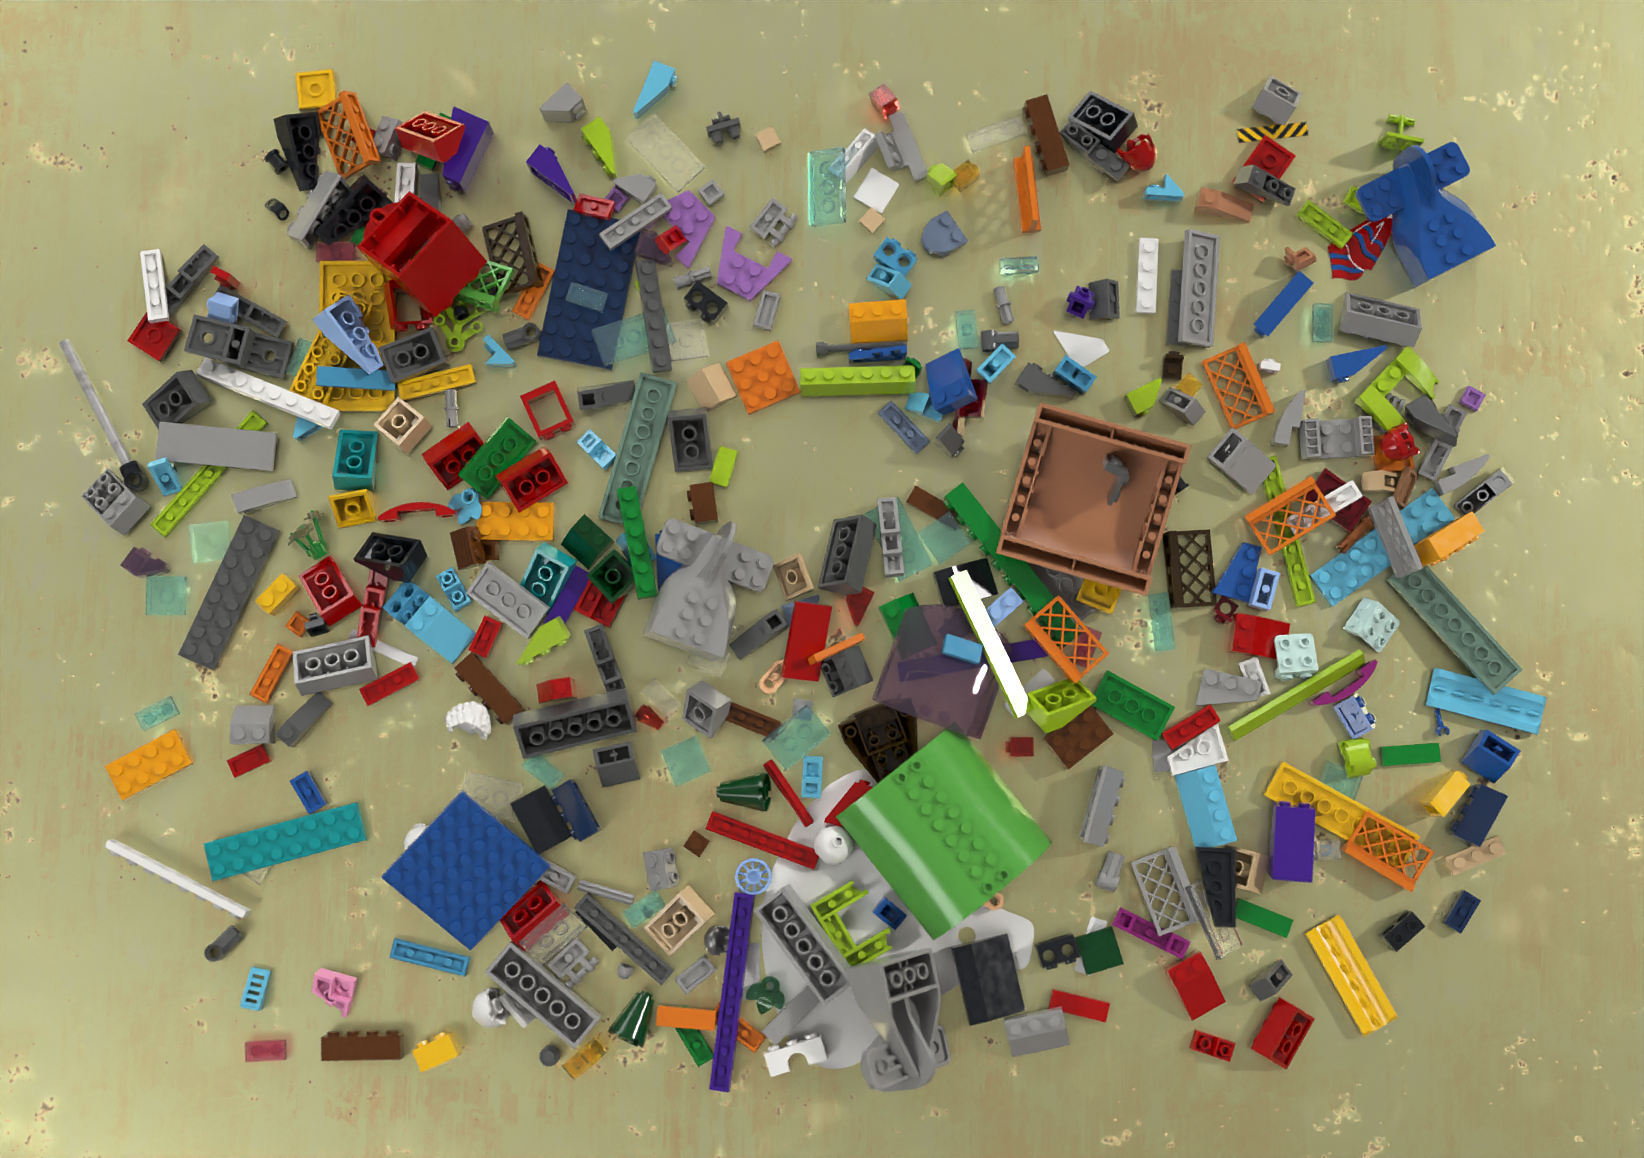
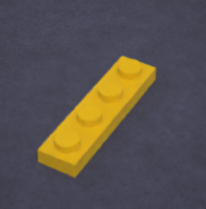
(436, 382)

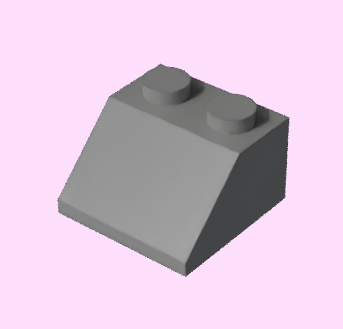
(1277, 101)
(564, 106)
(705, 708)
(253, 725)

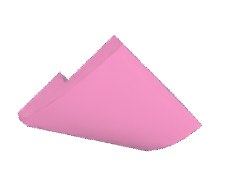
(335, 989)

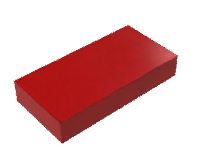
(248, 761)

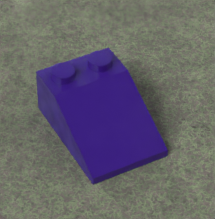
(547, 168)

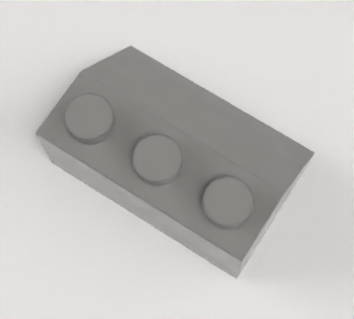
(1036, 1031)

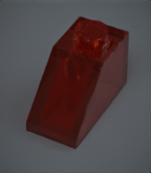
(858, 604)

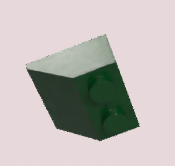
(586, 541)
(613, 576)

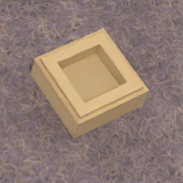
(767, 139)
(872, 220)

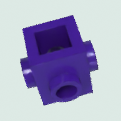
(1080, 301)

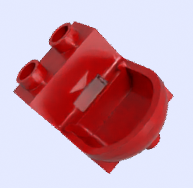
(438, 268)

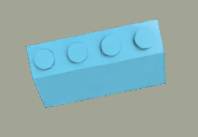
(1205, 807)

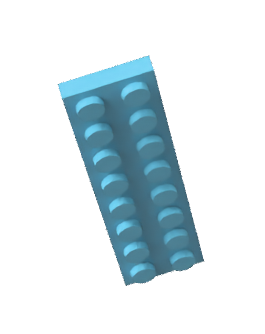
(1367, 556)

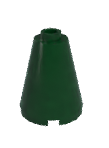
(747, 792)
(634, 1020)

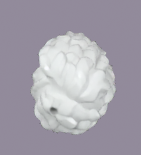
(471, 718)

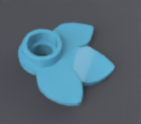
(466, 508)

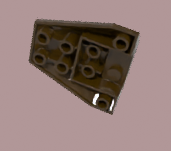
(880, 738)

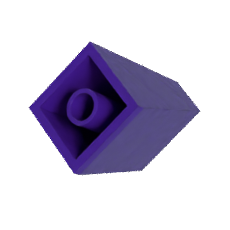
(475, 140)
(1292, 842)

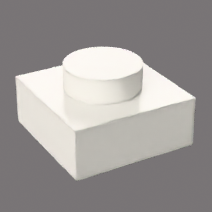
(1268, 366)

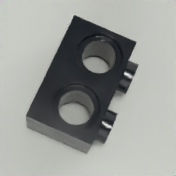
(709, 299)
(1401, 930)
(1055, 945)

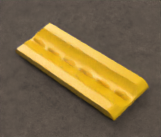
(324, 353)
(1351, 975)

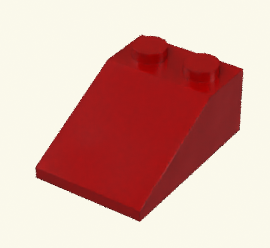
(330, 591)
(1255, 635)
(1195, 984)

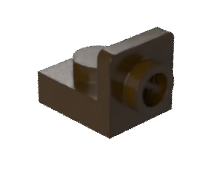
(1172, 366)

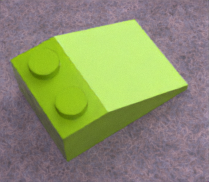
(1059, 704)

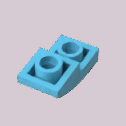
(454, 589)

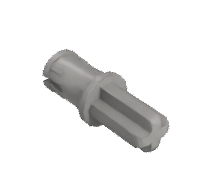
(692, 277)
(1003, 304)
(451, 408)

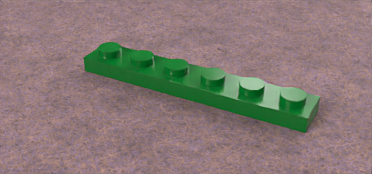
(637, 543)

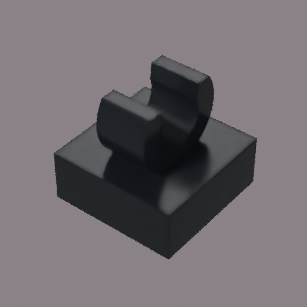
(316, 625)

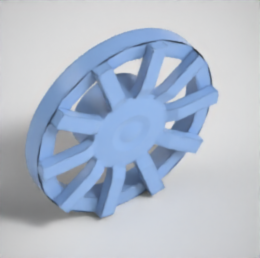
(753, 876)

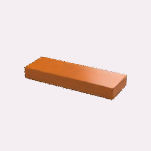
(531, 297)
(836, 648)
(272, 673)
(686, 1017)
(746, 1034)

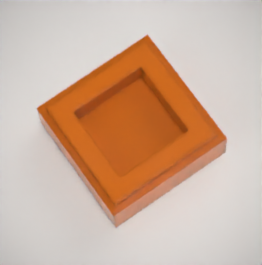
(296, 624)

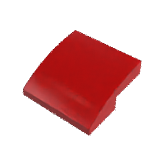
(597, 607)

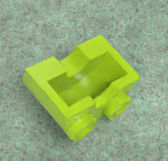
(1357, 757)

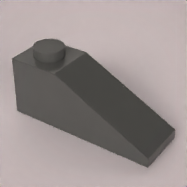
(303, 719)

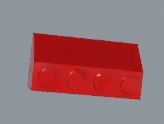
(431, 136)

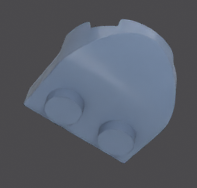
(942, 235)

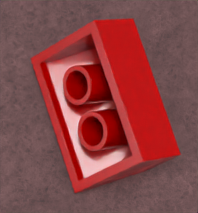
(452, 454)
(531, 479)
(530, 911)
(1282, 1033)

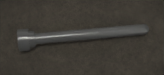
(823, 348)

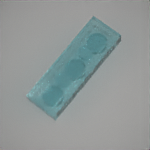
(1161, 622)

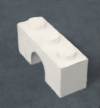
(811, 1047)

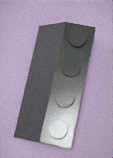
(847, 555)

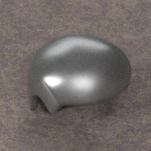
(716, 940)

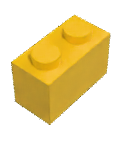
(277, 594)
(435, 1052)

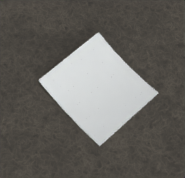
(876, 190)

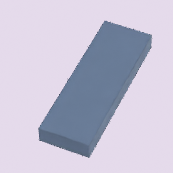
(903, 427)

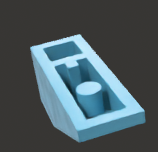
(656, 87)

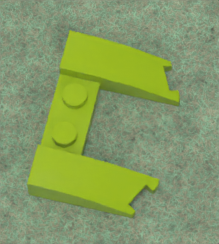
(1373, 398)
(826, 913)

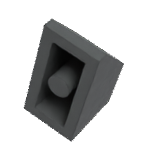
(950, 441)
(1270, 980)

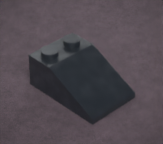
(1104, 120)
(392, 556)
(979, 573)

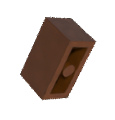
(703, 503)

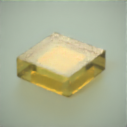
(1189, 385)

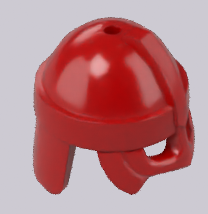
(1142, 156)
(1399, 443)

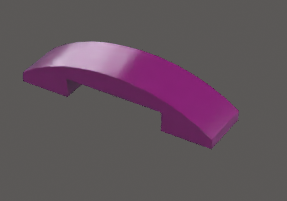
(1364, 674)
(1146, 931)

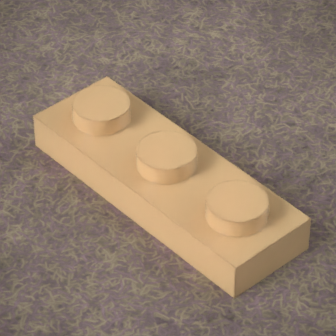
(1474, 856)

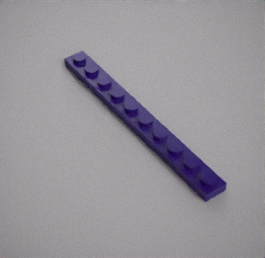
(732, 992)

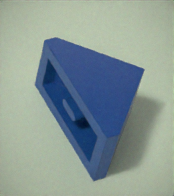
(889, 913)

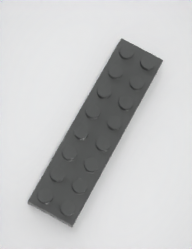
(229, 593)

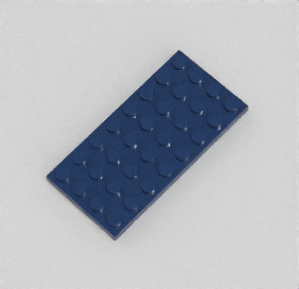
(588, 262)

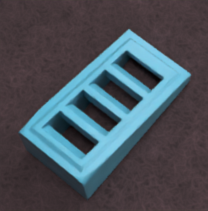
(260, 998)

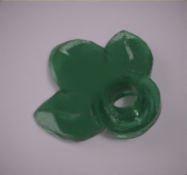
(766, 997)

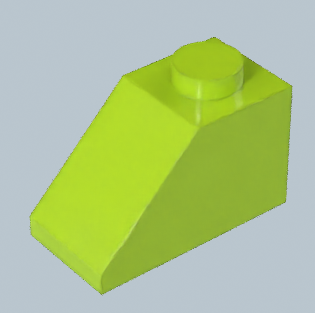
(941, 178)
(1143, 398)

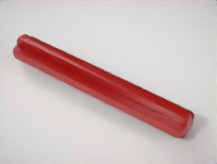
(788, 793)

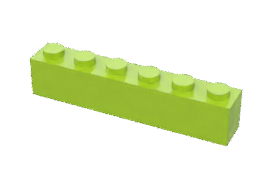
(857, 380)

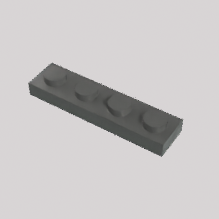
(1174, 309)

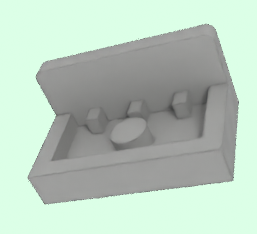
(386, 138)
(661, 869)

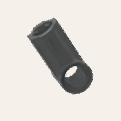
(520, 336)
(993, 339)
(224, 943)

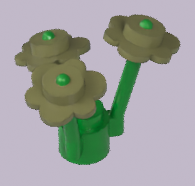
(315, 548)

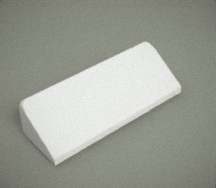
(859, 152)

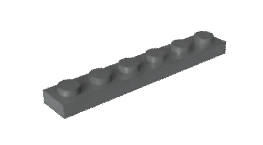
(653, 316)
(624, 938)

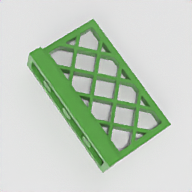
(485, 300)

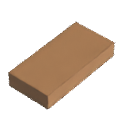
(1405, 487)

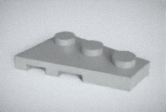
(1226, 688)

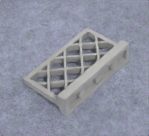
(1395, 537)
(1181, 881)

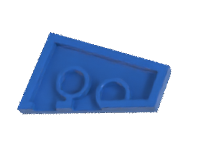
(878, 354)
(1240, 574)

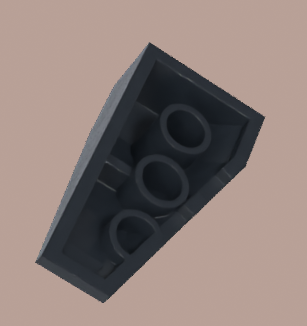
(300, 143)
(351, 210)

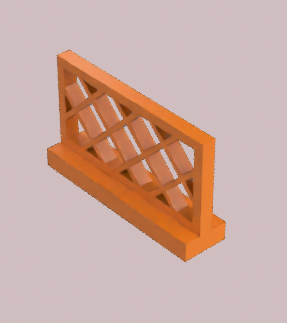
(358, 129)
(1027, 192)
(1254, 380)
(1284, 500)
(1053, 650)
(1383, 867)

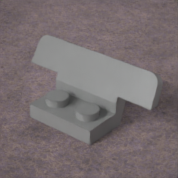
(900, 148)

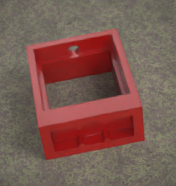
(426, 319)
(540, 393)

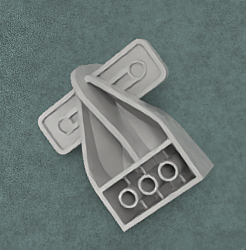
(698, 599)
(903, 1005)

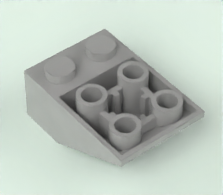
(1241, 461)
(115, 502)

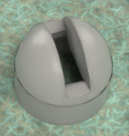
(624, 970)

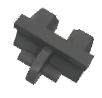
(723, 125)

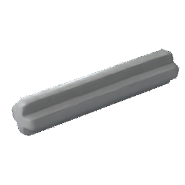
(605, 892)

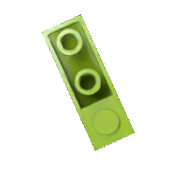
(600, 139)
(547, 635)

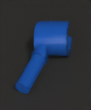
(1440, 724)

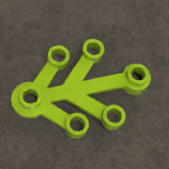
(456, 334)

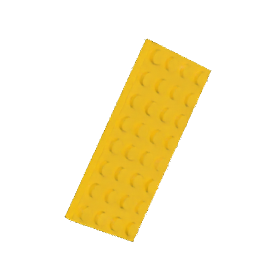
(367, 283)

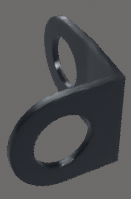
(276, 208)

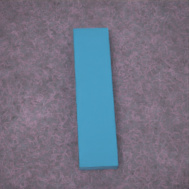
(353, 378)
(430, 957)

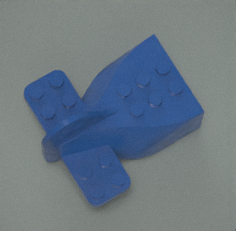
(1429, 224)

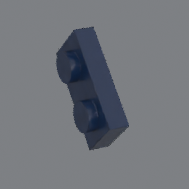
(1461, 911)

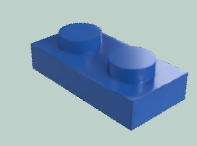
(308, 792)

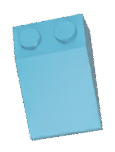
(440, 629)

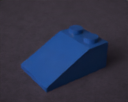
(949, 382)

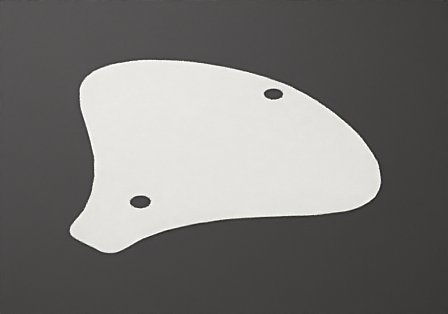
(842, 1021)

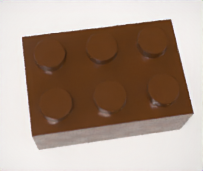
(1078, 737)

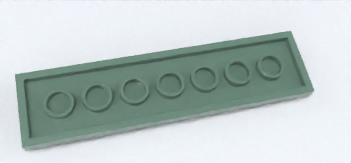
(639, 442)
(1457, 628)

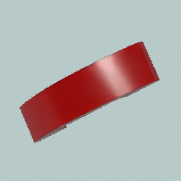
(393, 514)

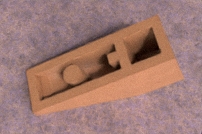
(1223, 205)

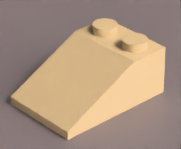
(679, 920)

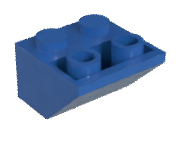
(1490, 756)

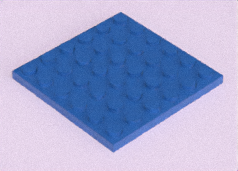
(465, 870)

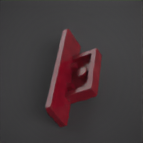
(974, 409)

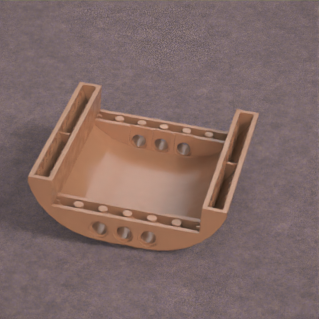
(1061, 505)

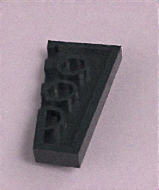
(1218, 876)

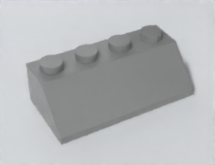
(319, 203)
(1380, 320)
(334, 665)
(1101, 806)

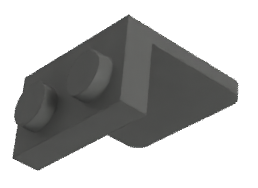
(1115, 466)

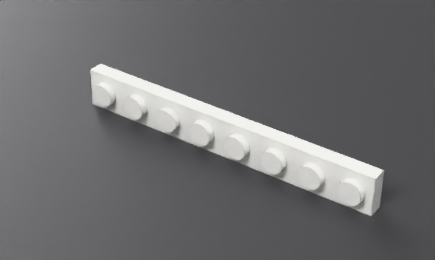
(268, 393)
(169, 875)

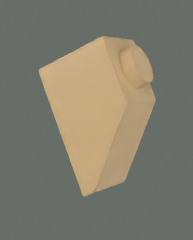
(1379, 481)

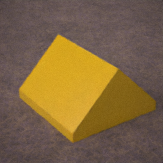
(353, 508)

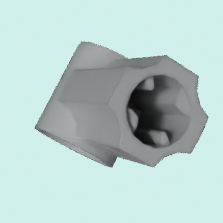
(1109, 876)

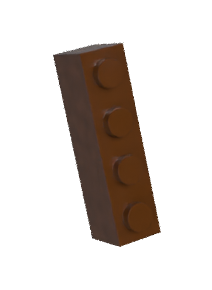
(1046, 135)
(489, 688)
(362, 1046)

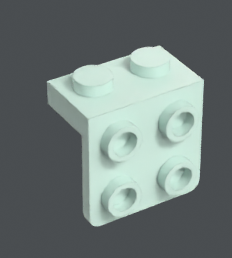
(1372, 623)
(1295, 656)

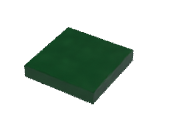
(1099, 950)

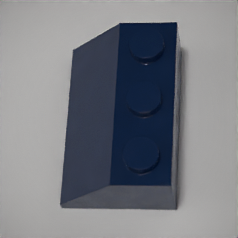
(575, 810)
(1477, 815)

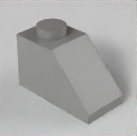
(637, 187)
(1182, 405)

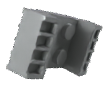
(1336, 438)

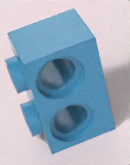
(899, 254)
(1074, 375)
(405, 602)

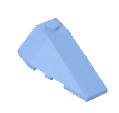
(345, 328)

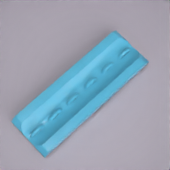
(1470, 698)

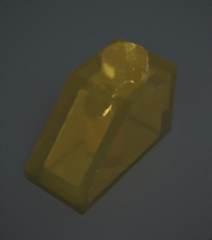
(584, 1059)

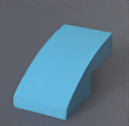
(597, 449)
(812, 776)

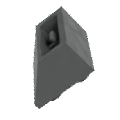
(846, 671)
(616, 764)

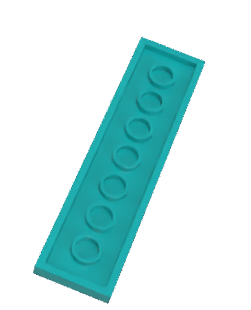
(285, 841)

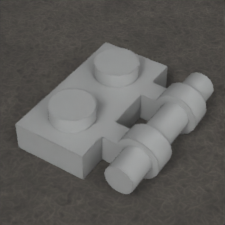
(769, 218)
(568, 958)

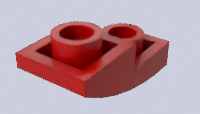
(1212, 1045)

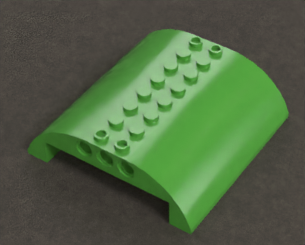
(945, 832)

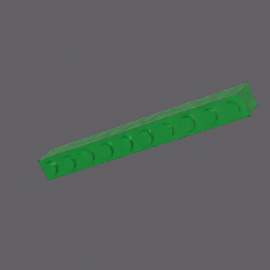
(1015, 571)

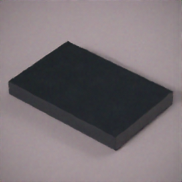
(541, 820)

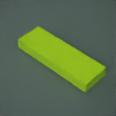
(1324, 224)

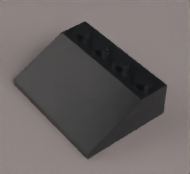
(987, 979)

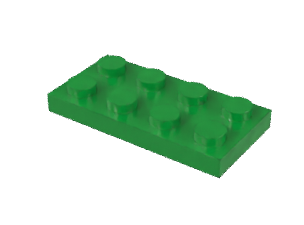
(500, 451)
(1132, 705)

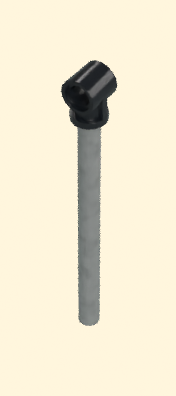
(129, 468)

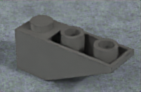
(1263, 184)
(1038, 383)
(605, 394)
(1427, 419)
(1485, 491)
(759, 634)

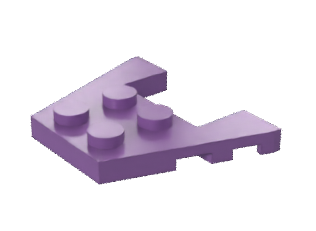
(692, 220)
(742, 274)

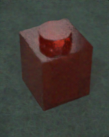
(884, 100)
(1020, 747)

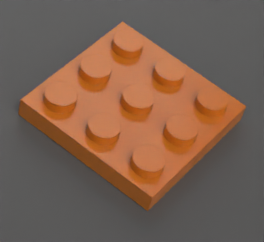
(763, 377)

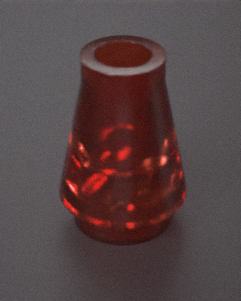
(647, 716)

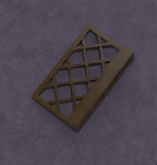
(526, 246)
(1174, 573)

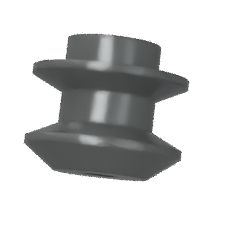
(549, 1055)

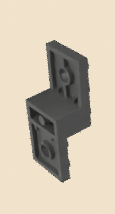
(238, 346)

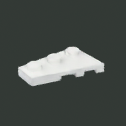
(1199, 753)

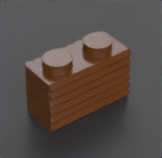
(467, 547)

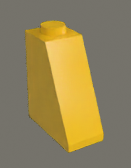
(1445, 794)

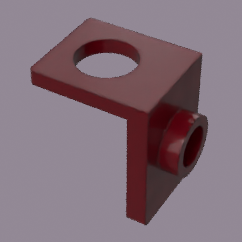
(1220, 617)

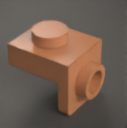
(1299, 259)

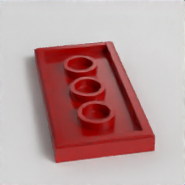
(806, 638)

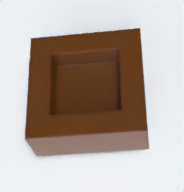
(491, 549)
(696, 843)

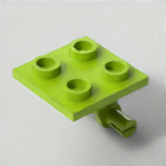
(1397, 139)

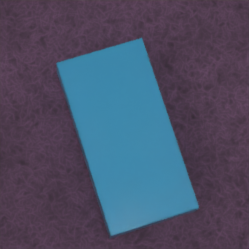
(962, 649)

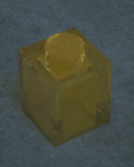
(966, 175)

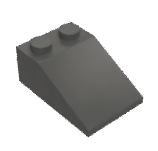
(414, 356)
(177, 399)
(690, 439)

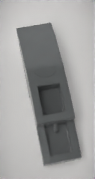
(1093, 151)

